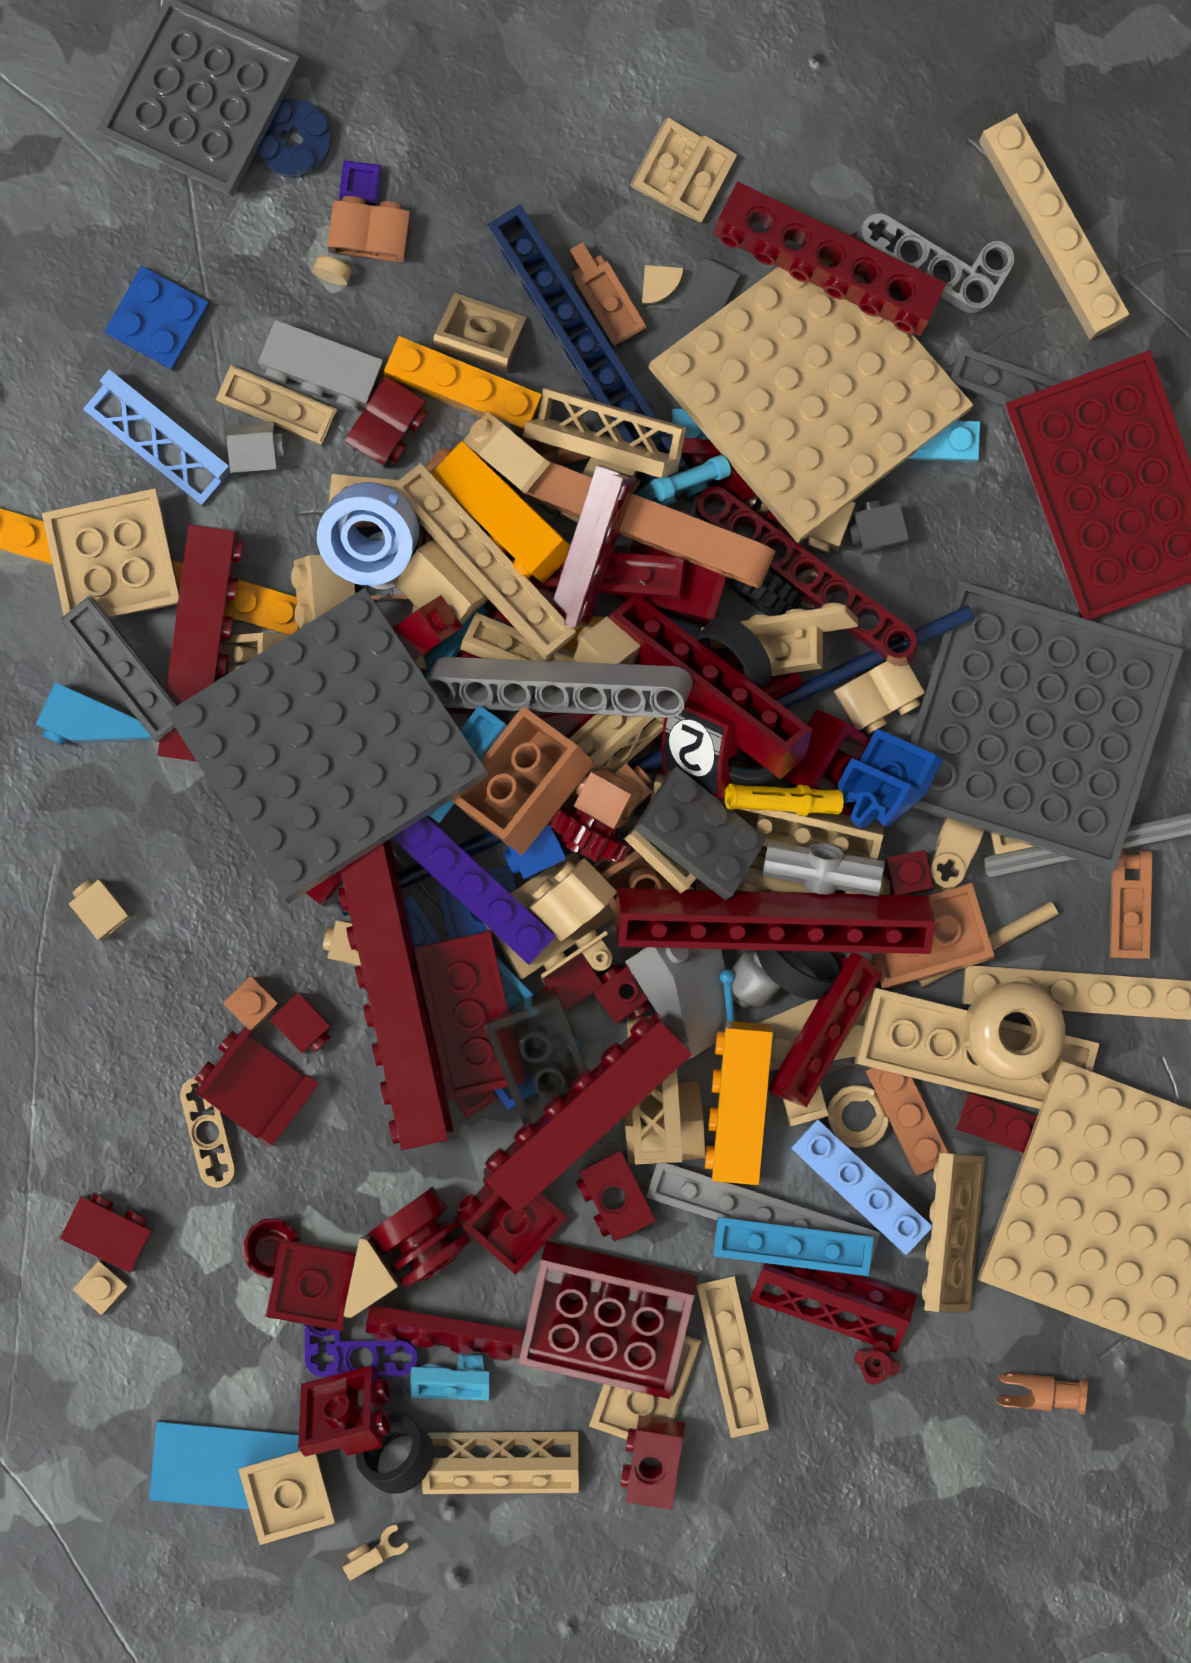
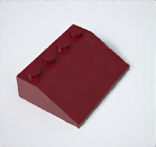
(608, 1319)

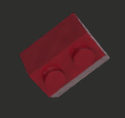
(828, 754)

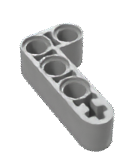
(930, 255)

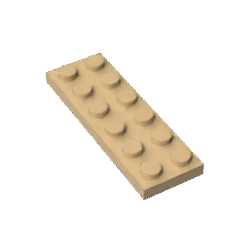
(927, 1044)

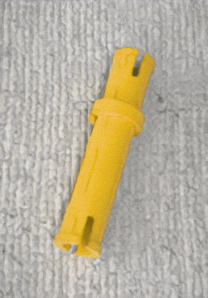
(799, 800)

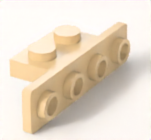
(796, 637)

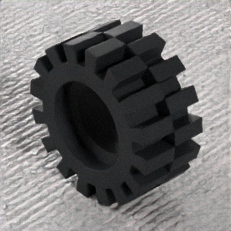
(772, 598)

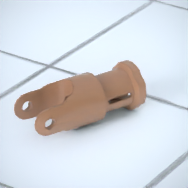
(1045, 1393)

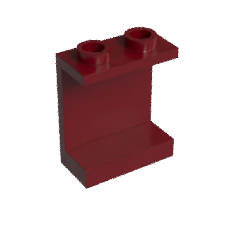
(253, 1087)

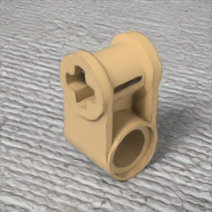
(954, 846)

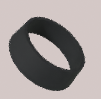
(742, 644)
(793, 980)

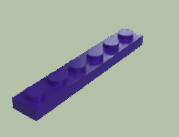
(475, 888)

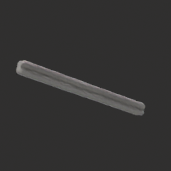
(1136, 836)

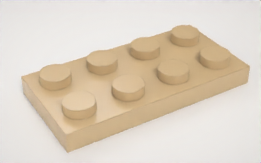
(954, 1233)

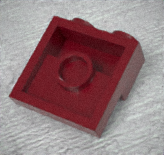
(502, 1231)
(344, 1413)

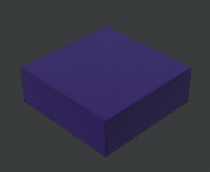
(361, 181)

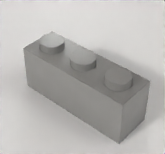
(320, 365)

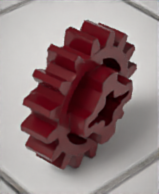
(589, 835)

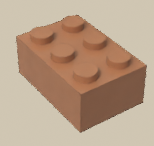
(528, 780)

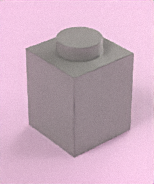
(253, 446)

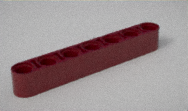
(826, 582)

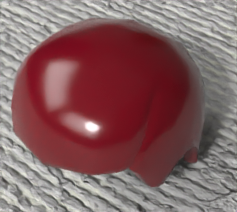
(262, 1243)

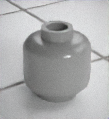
(751, 982)

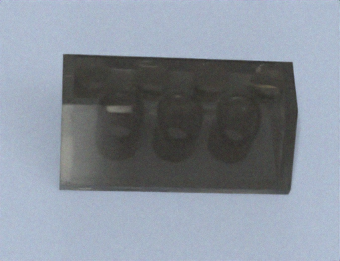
(537, 1053)

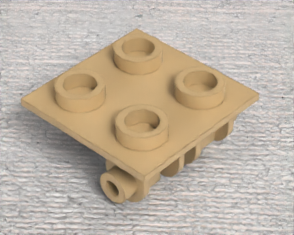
(592, 949)

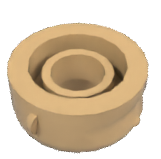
(983, 1025)

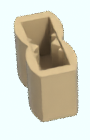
(878, 695)
(571, 898)

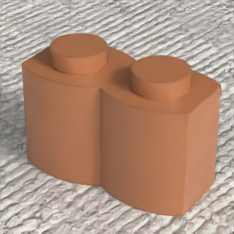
(369, 230)

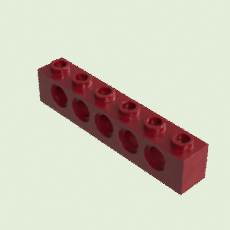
(820, 240)

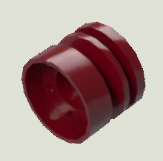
(419, 1238)

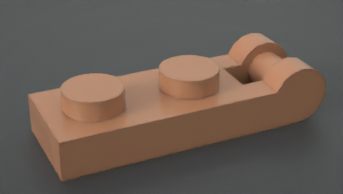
(1131, 907)

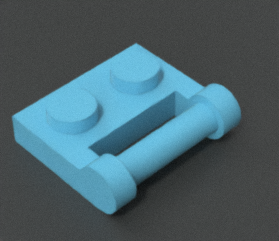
(690, 481)

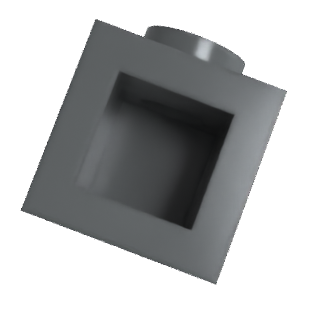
(878, 527)

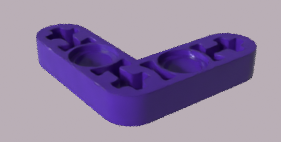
(342, 1352)

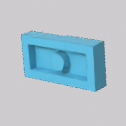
(464, 1383)

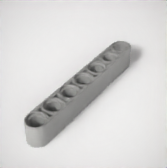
(574, 686)

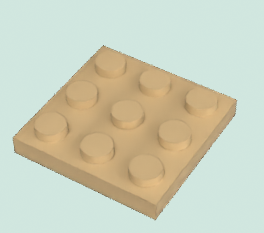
(114, 553)

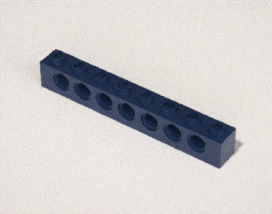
(572, 323)

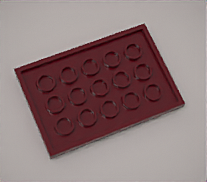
(1110, 482)

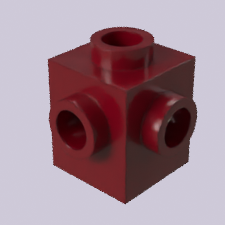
(612, 1002)

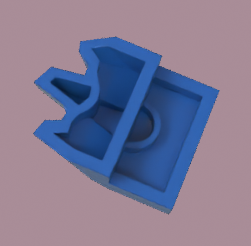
(887, 779)

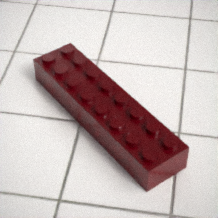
(396, 1000)

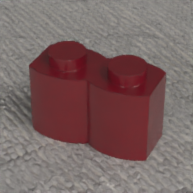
(386, 423)

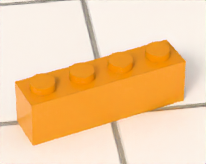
(461, 385)
(503, 513)
(741, 1102)

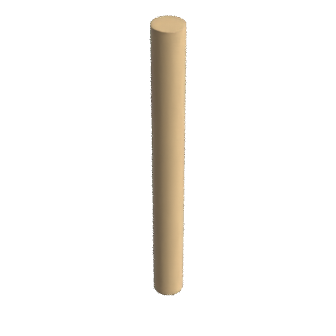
(1011, 931)

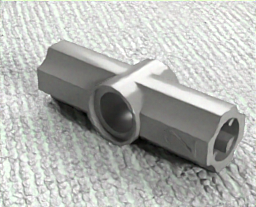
(823, 868)

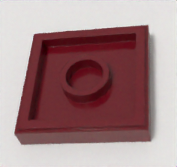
(310, 1285)

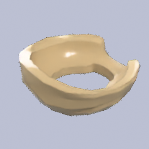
(864, 1138)

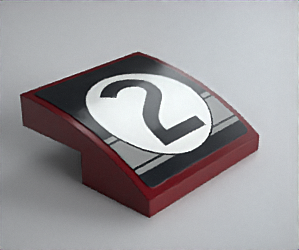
(700, 747)

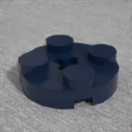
(301, 157)

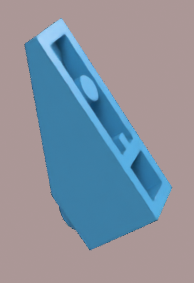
(86, 720)

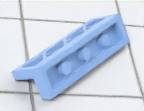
(159, 422)

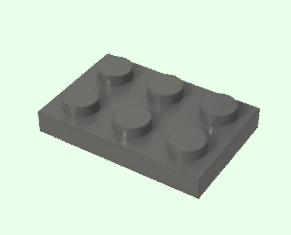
(700, 833)

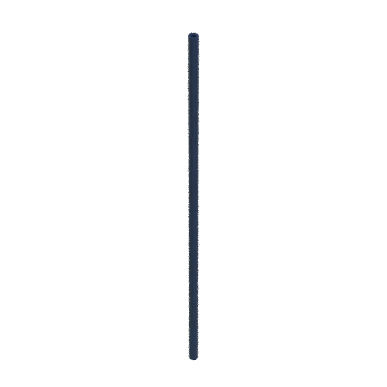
(808, 689)

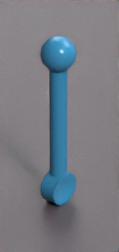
(727, 978)

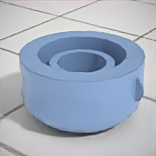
(355, 555)

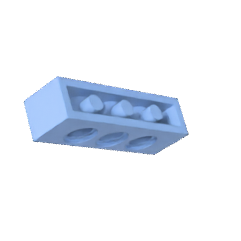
(861, 1187)

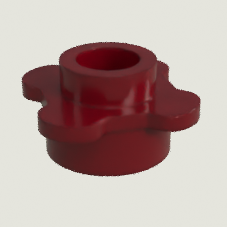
(872, 1372)

